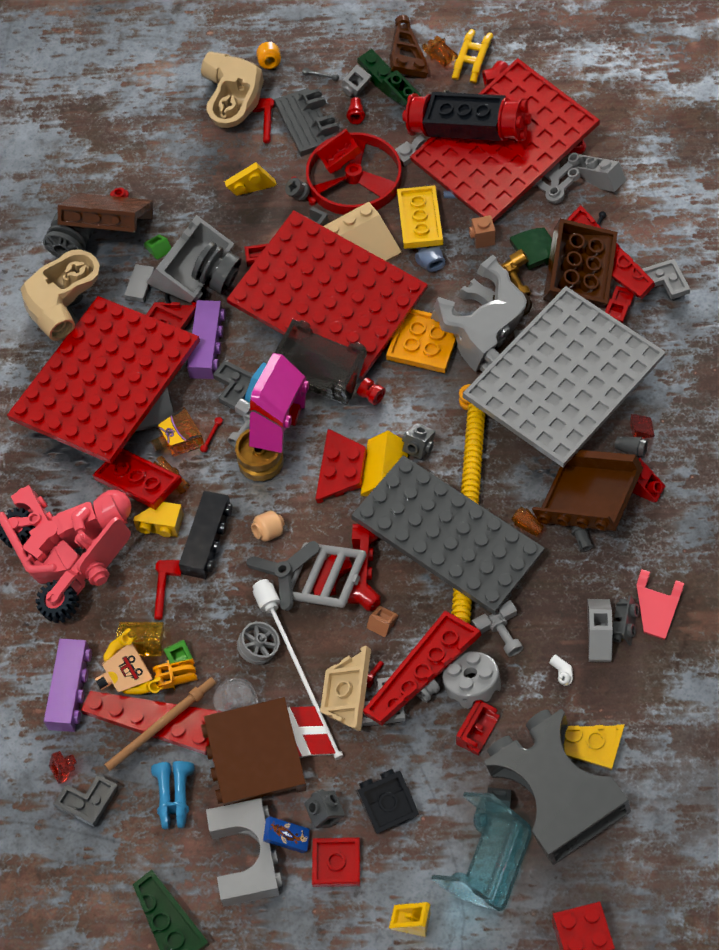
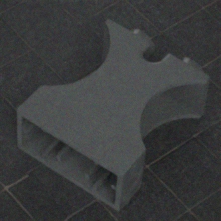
(568, 800)

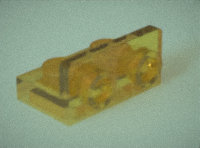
(148, 636)

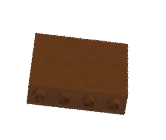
(104, 212)
(591, 490)
(253, 752)

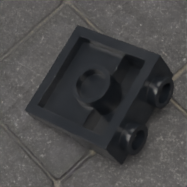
(387, 800)

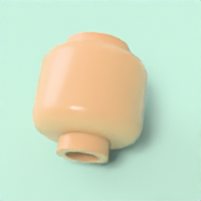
(267, 526)

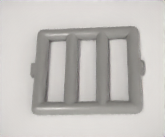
(352, 579)

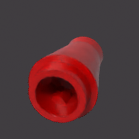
(355, 111)

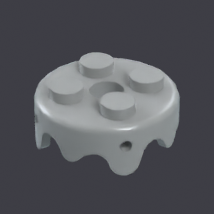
(466, 689)

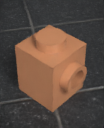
(482, 231)

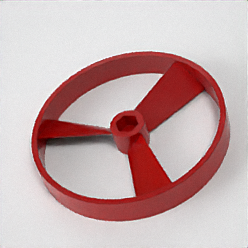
(382, 187)

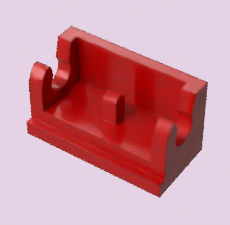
(477, 727)

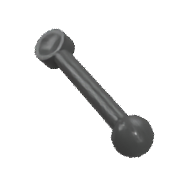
(306, 71)

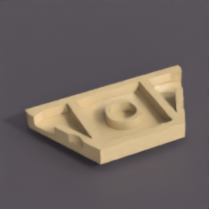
(346, 689)

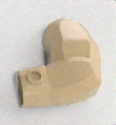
(236, 90)
(55, 288)

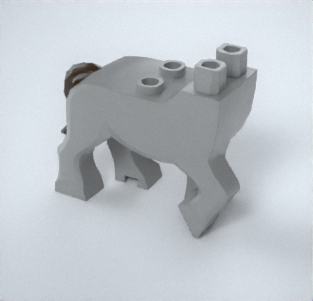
(491, 322)

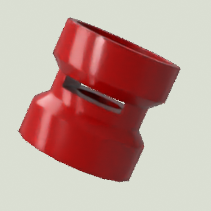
(372, 392)

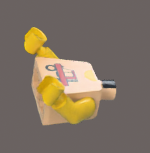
(126, 668)

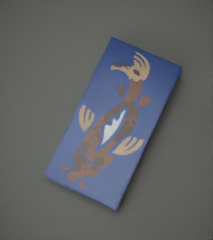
(286, 834)

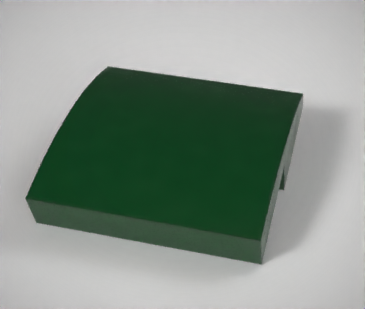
(535, 244)

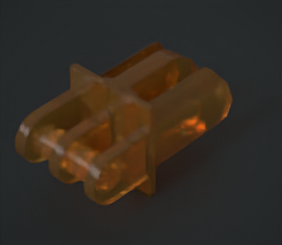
(440, 51)

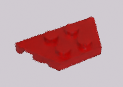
(173, 313)
(341, 466)

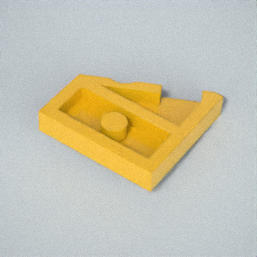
(250, 180)

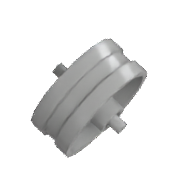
(258, 643)

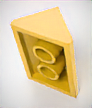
(381, 456)

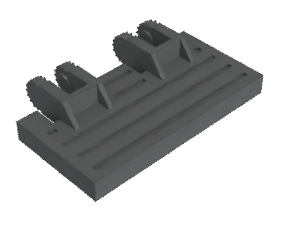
(304, 119)

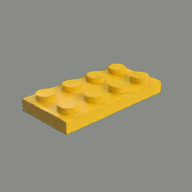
(419, 217)

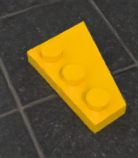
(593, 744)

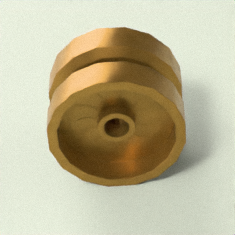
(255, 462)

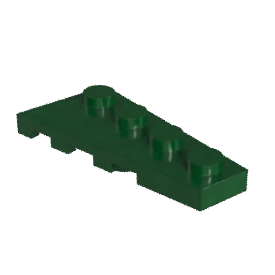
(165, 916)

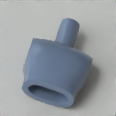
(430, 258)

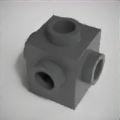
(418, 441)
(324, 808)

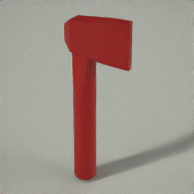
(265, 105)
(164, 568)

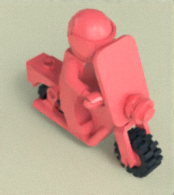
(48, 545)

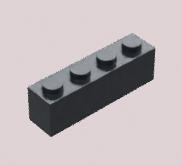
(205, 535)

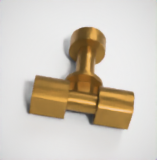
(512, 266)

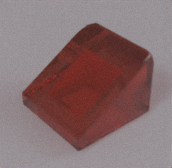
(641, 426)

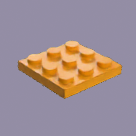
(422, 343)

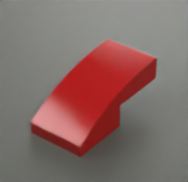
(620, 303)

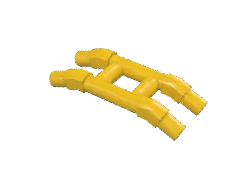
(476, 61)

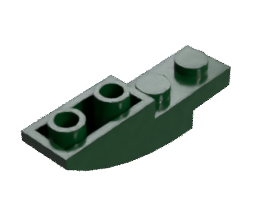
(389, 82)

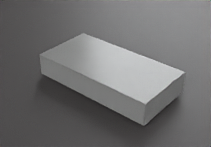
(137, 287)

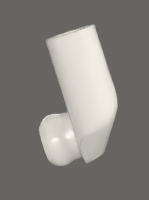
(565, 671)

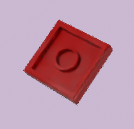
(336, 862)

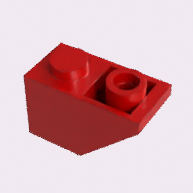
(648, 484)

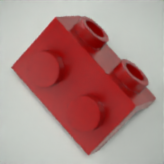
(338, 151)

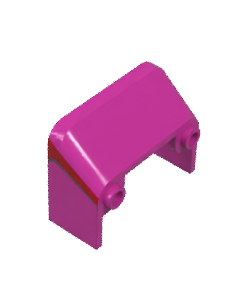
(271, 400)

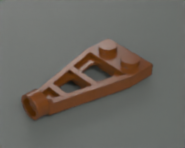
(407, 65)

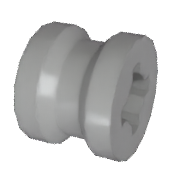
(427, 691)

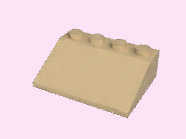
(366, 229)

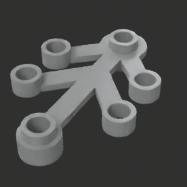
(555, 192)

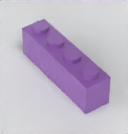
(206, 325)
(67, 685)

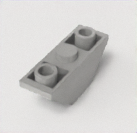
(599, 630)

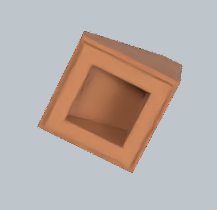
(381, 621)

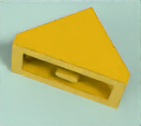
(411, 918)

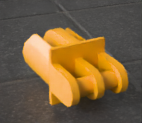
(179, 673)

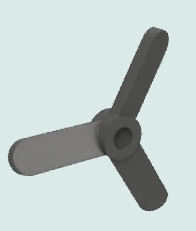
(290, 566)

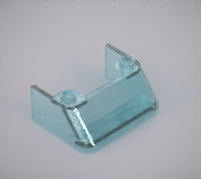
(496, 856)

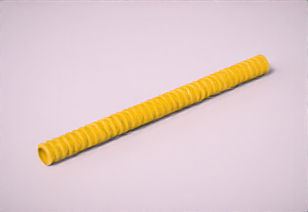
(470, 487)

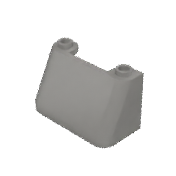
(176, 268)

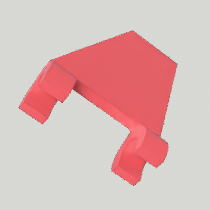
(655, 607)

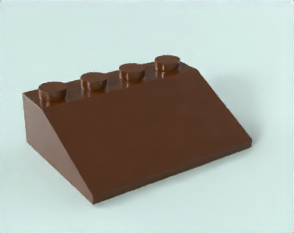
(581, 261)

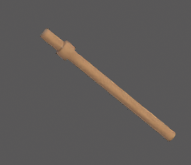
(195, 695)

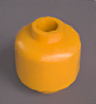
(268, 55)

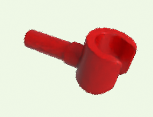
(370, 679)

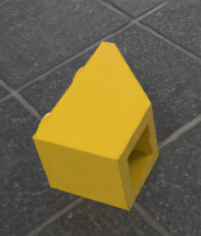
(164, 520)

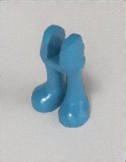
(162, 772)

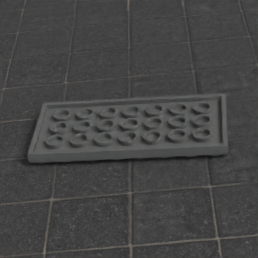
(448, 534)

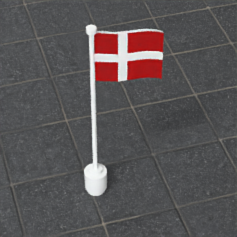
(308, 723)

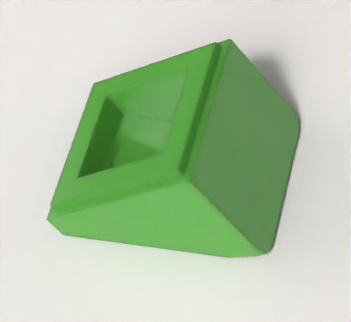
(158, 246)
(177, 652)

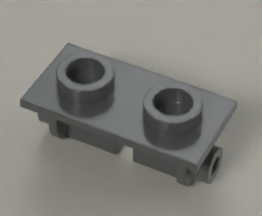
(627, 612)

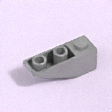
(601, 172)

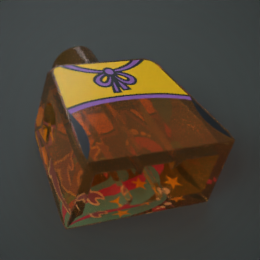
(178, 434)

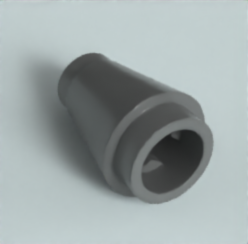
(632, 445)

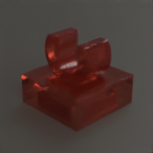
(61, 766)

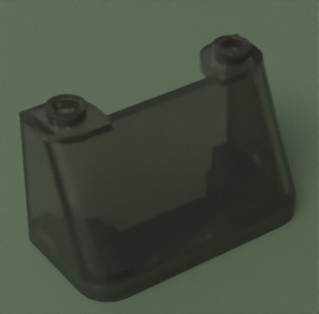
(325, 363)

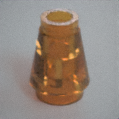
(527, 521)

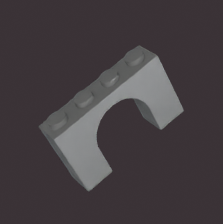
(260, 879)

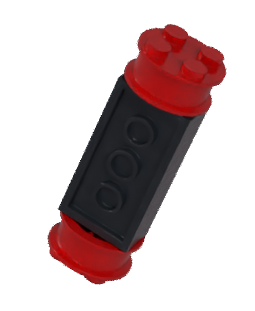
(467, 116)

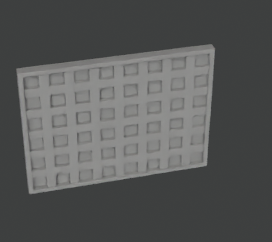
(564, 376)

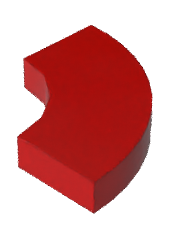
(325, 571)

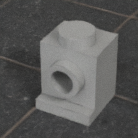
(357, 76)

